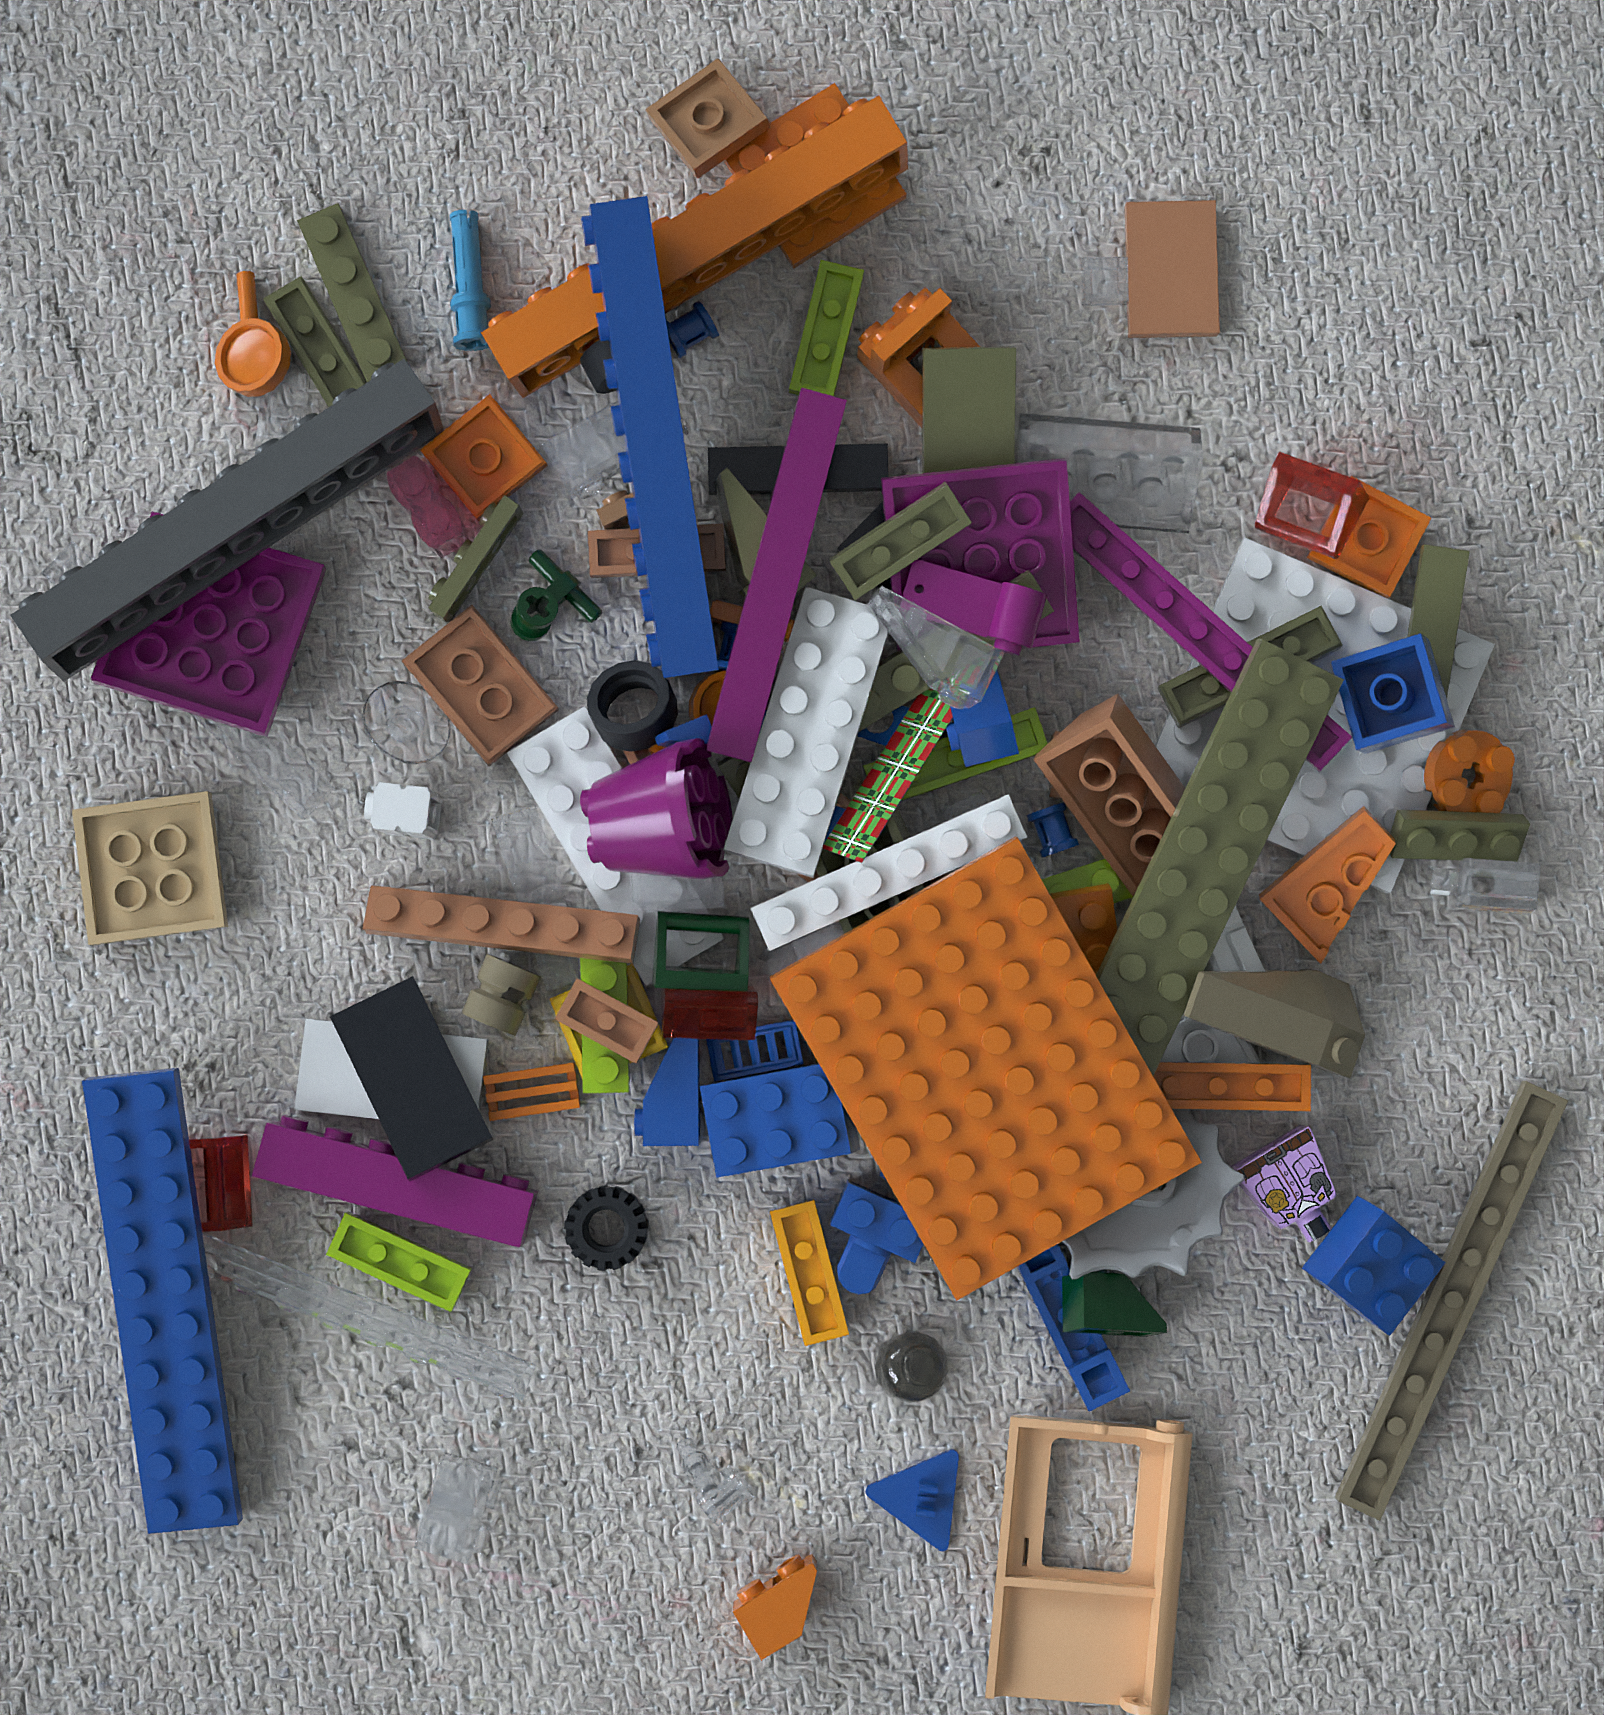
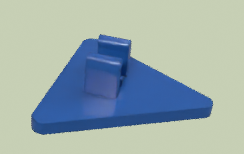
(921, 1497)

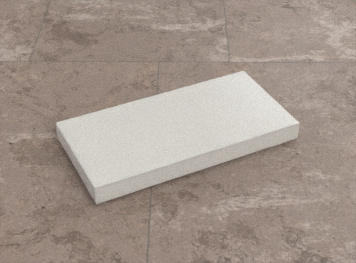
(331, 1083)

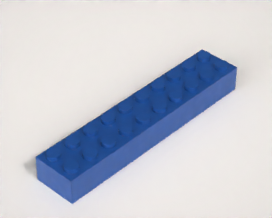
(652, 435)

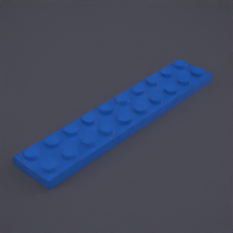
(162, 1300)

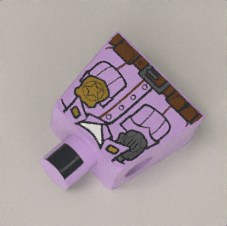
(1289, 1182)

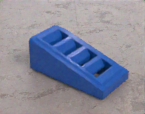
(792, 1045)

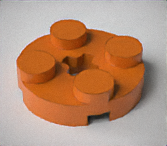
(1492, 772)

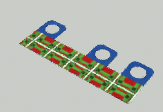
(905, 751)

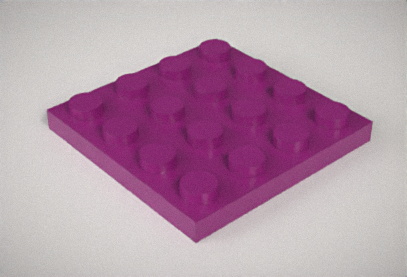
(1016, 526)
(226, 646)

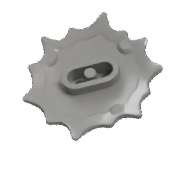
(1163, 1224)

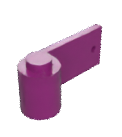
(978, 605)

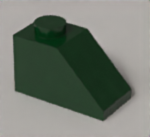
(1108, 1306)

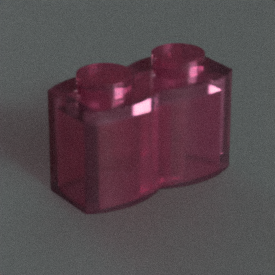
(425, 502)

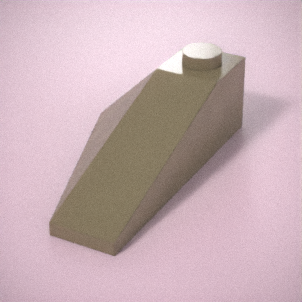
(1283, 1011)

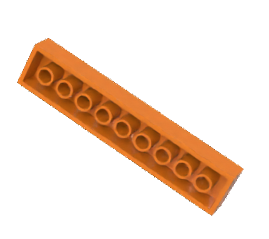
(712, 237)

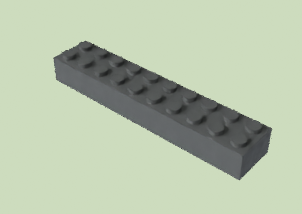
(229, 520)

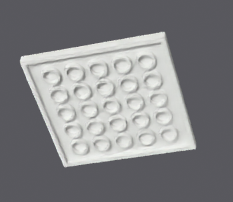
(1272, 589)

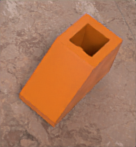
(777, 1609)

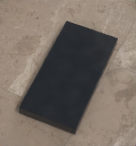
(411, 1078)

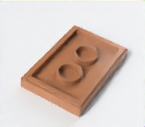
(1172, 269)
(480, 685)

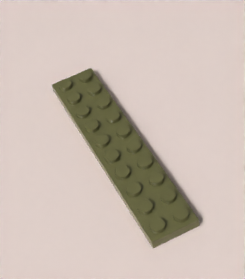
(1213, 842)

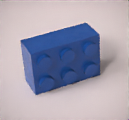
(775, 1120)

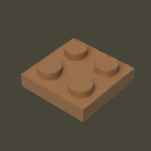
(707, 118)

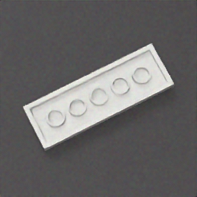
(808, 733)
(556, 770)

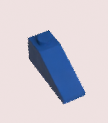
(673, 1099)

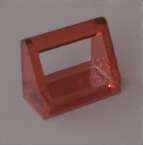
(1320, 483)
(709, 1014)
(226, 1182)

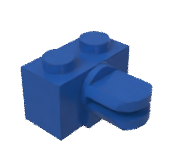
(876, 1231)

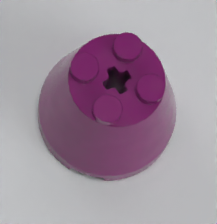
(661, 815)

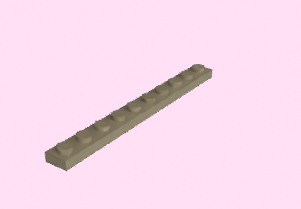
(1451, 1300)

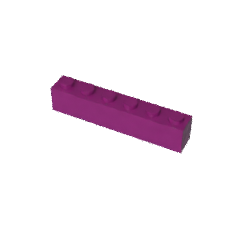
(375, 1179)

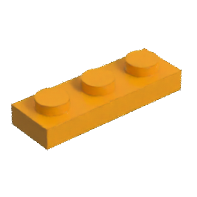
(809, 1272)

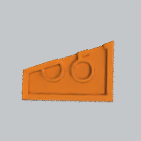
(1325, 884)

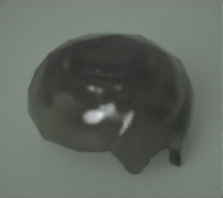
(911, 1367)

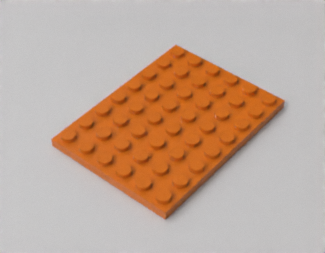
(985, 1068)

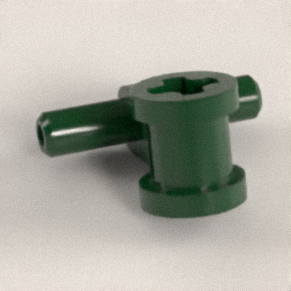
(546, 601)

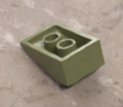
(744, 528)

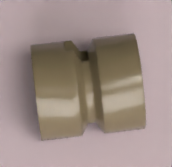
(501, 994)

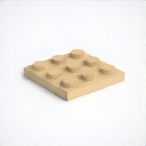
(150, 868)

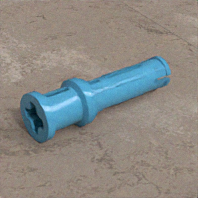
(469, 301)

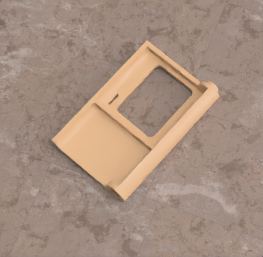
(1086, 1629)

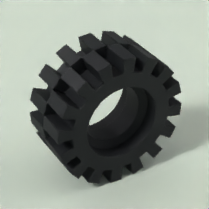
(599, 1255)

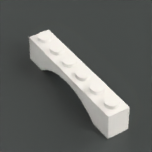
(887, 872)

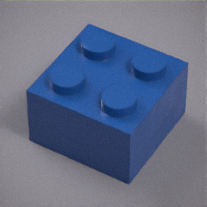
(1392, 694)
(1373, 1265)

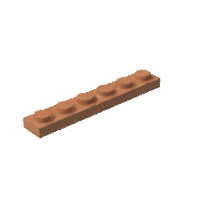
(502, 924)

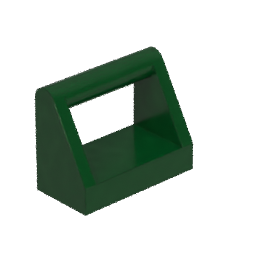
(701, 978)

